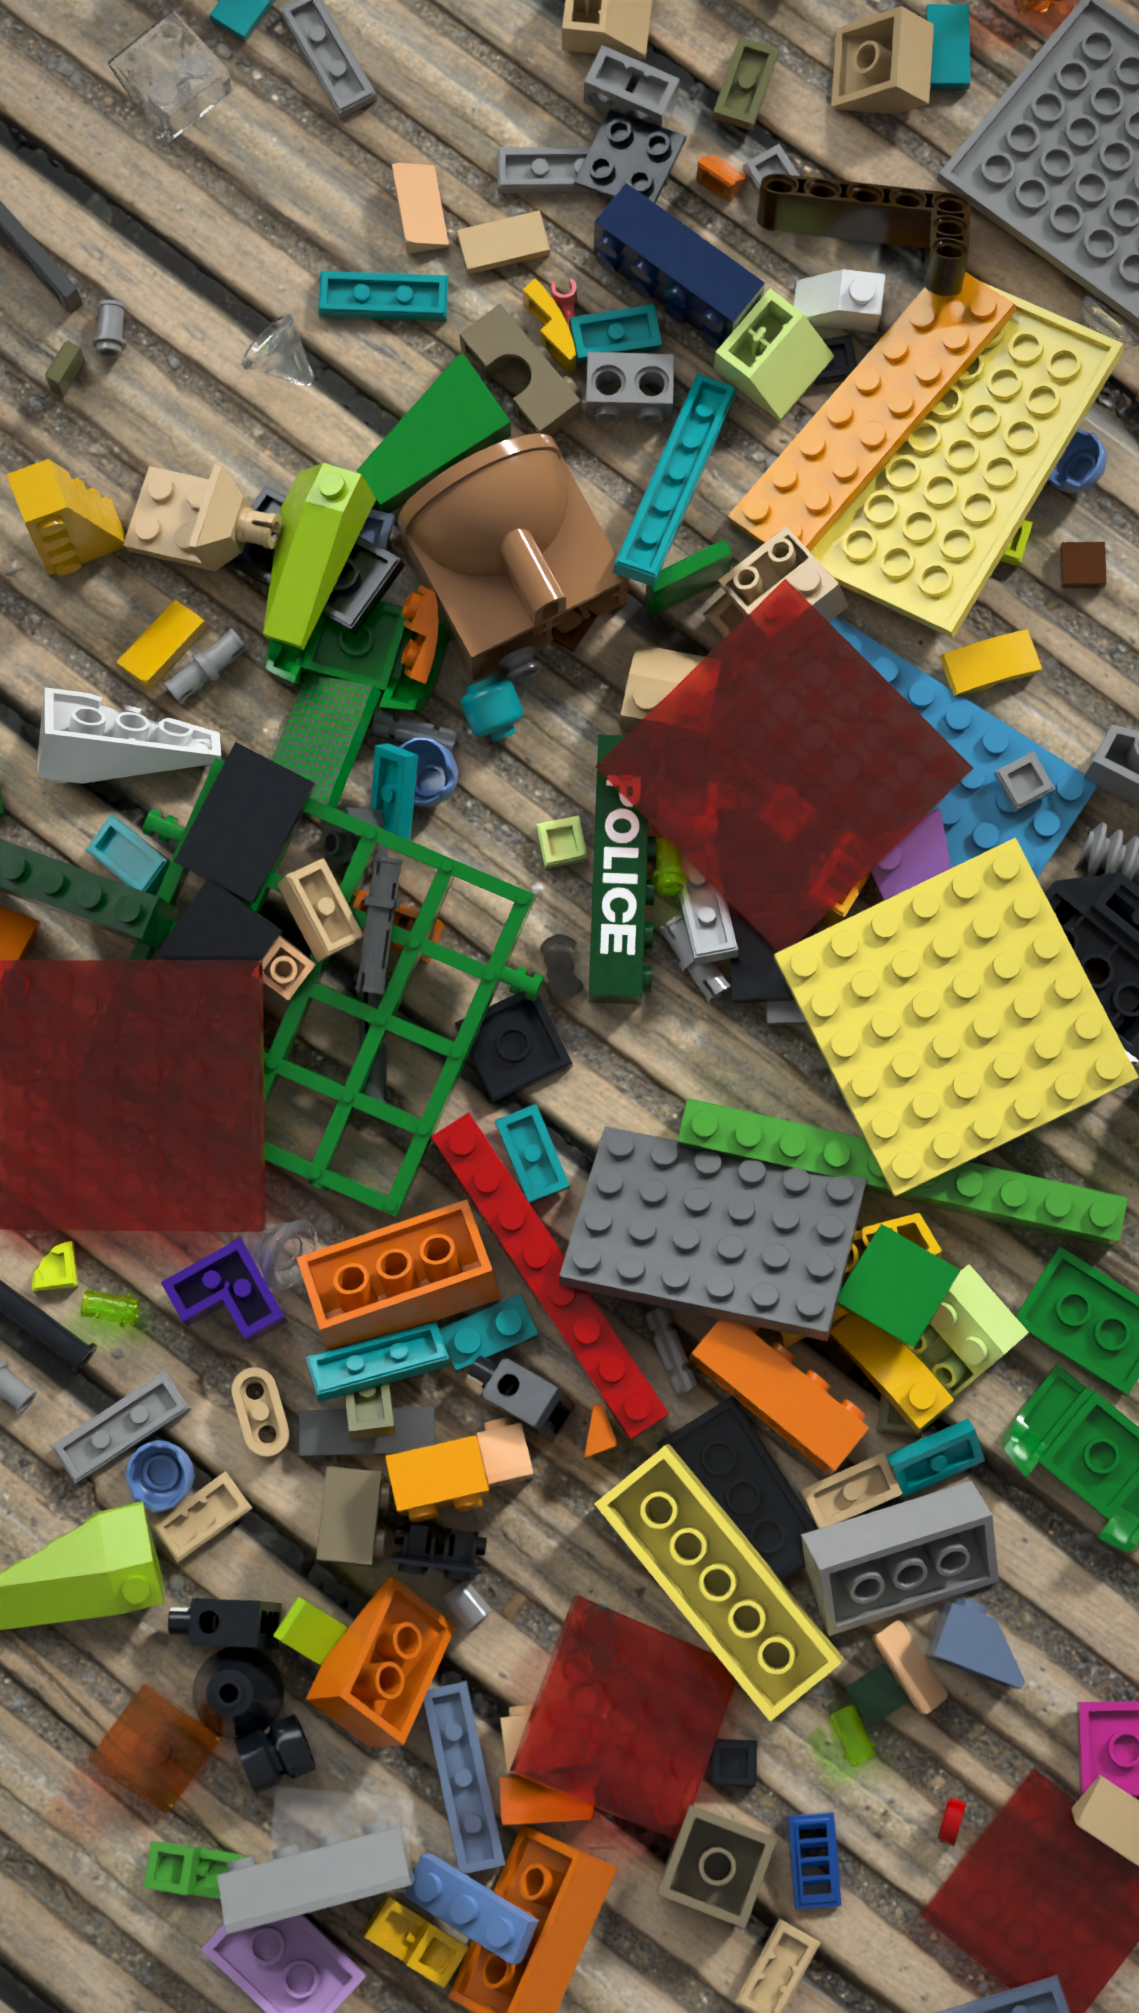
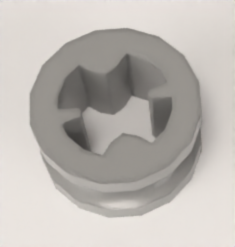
(521, 664)

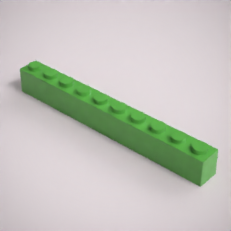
(966, 1190)

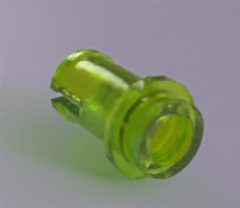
(669, 872)
(111, 1307)
(852, 1736)

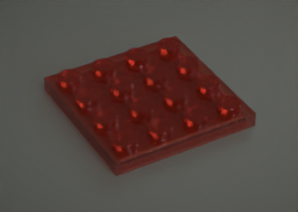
(625, 1718)
(1041, 1897)

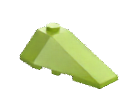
(316, 538)
(86, 1574)

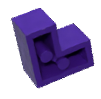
(229, 1280)

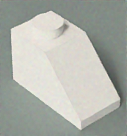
(842, 300)

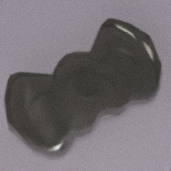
(560, 966)

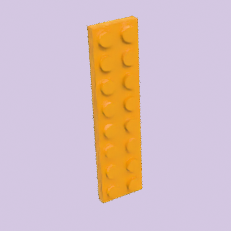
(872, 413)

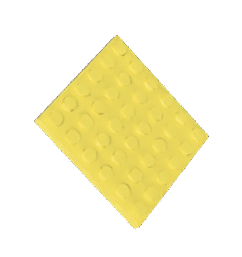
(955, 1017)

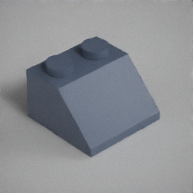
(974, 1644)

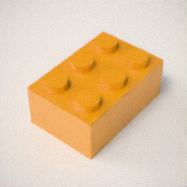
(438, 1479)

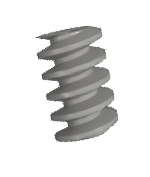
(1110, 853)

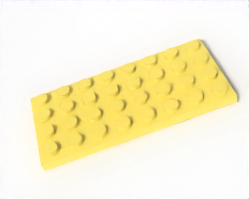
(970, 471)

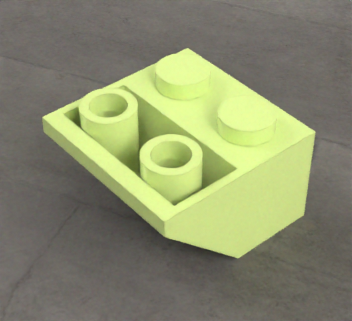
(773, 355)
(967, 1333)

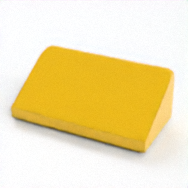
(162, 644)

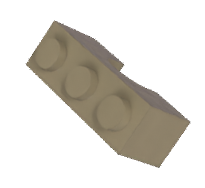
(501, 343)

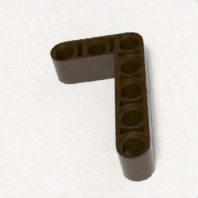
(876, 215)

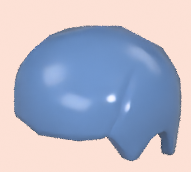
(1080, 464)
(436, 772)
(160, 1475)

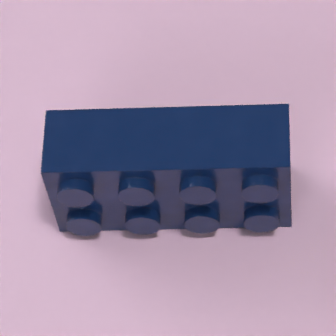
(674, 266)

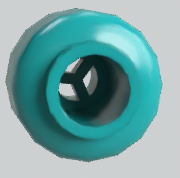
(492, 707)

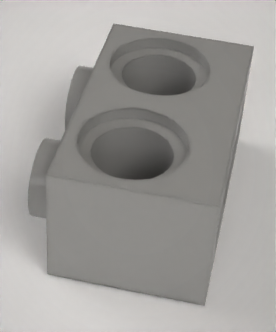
(630, 88)
(629, 374)

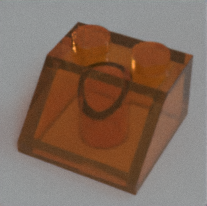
(155, 1748)

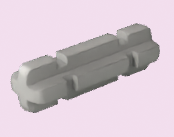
(406, 728)
(671, 1350)

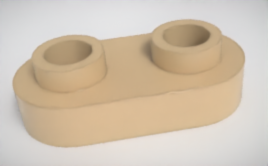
(260, 1413)

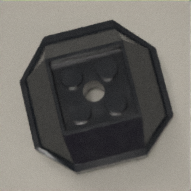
(1103, 930)

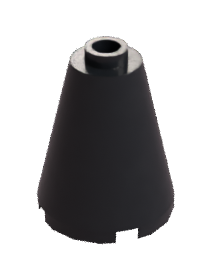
(258, 1689)

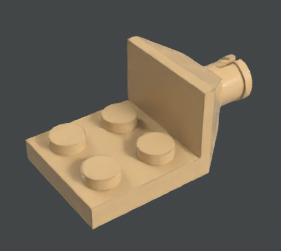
(196, 519)

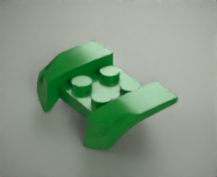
(365, 658)
(1085, 1448)

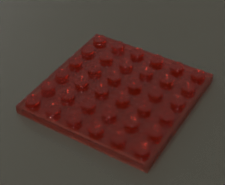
(784, 767)
(132, 1095)

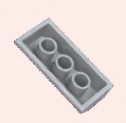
(901, 1557)
(314, 1878)

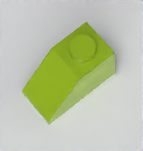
(310, 1630)

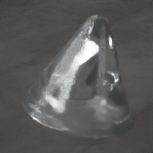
(1106, 322)
(279, 353)
(277, 1250)

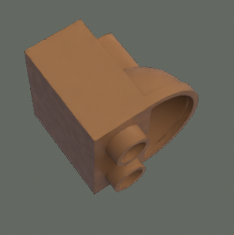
(509, 550)

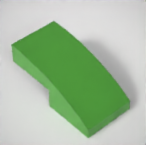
(186, 1869)

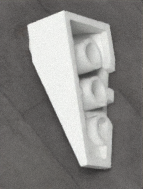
(97, 743)

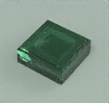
(876, 1695)

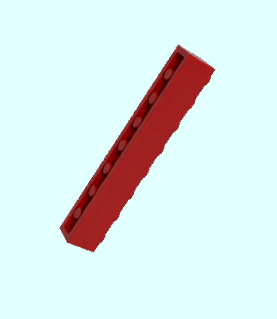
(539, 1266)

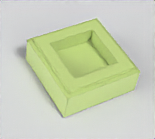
(561, 842)

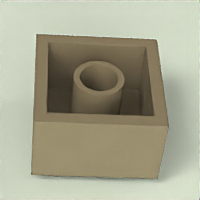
(353, 1517)
(716, 1866)

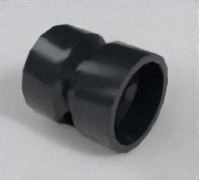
(275, 1753)

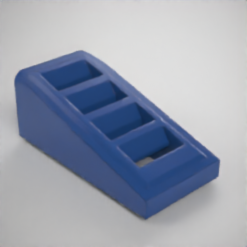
(812, 1821)

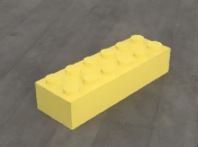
(719, 1582)

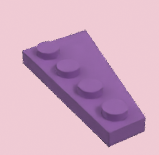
(915, 858)

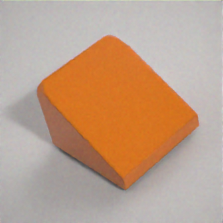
(719, 177)
(600, 1435)

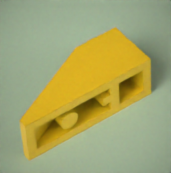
(894, 1372)

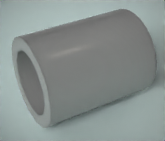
(467, 1604)

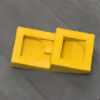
(555, 334)
(990, 662)
(415, 1940)

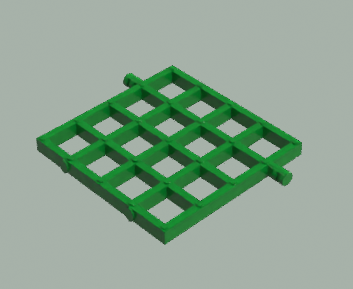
(381, 1018)

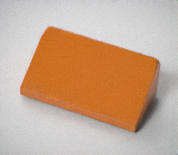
(530, 1803)

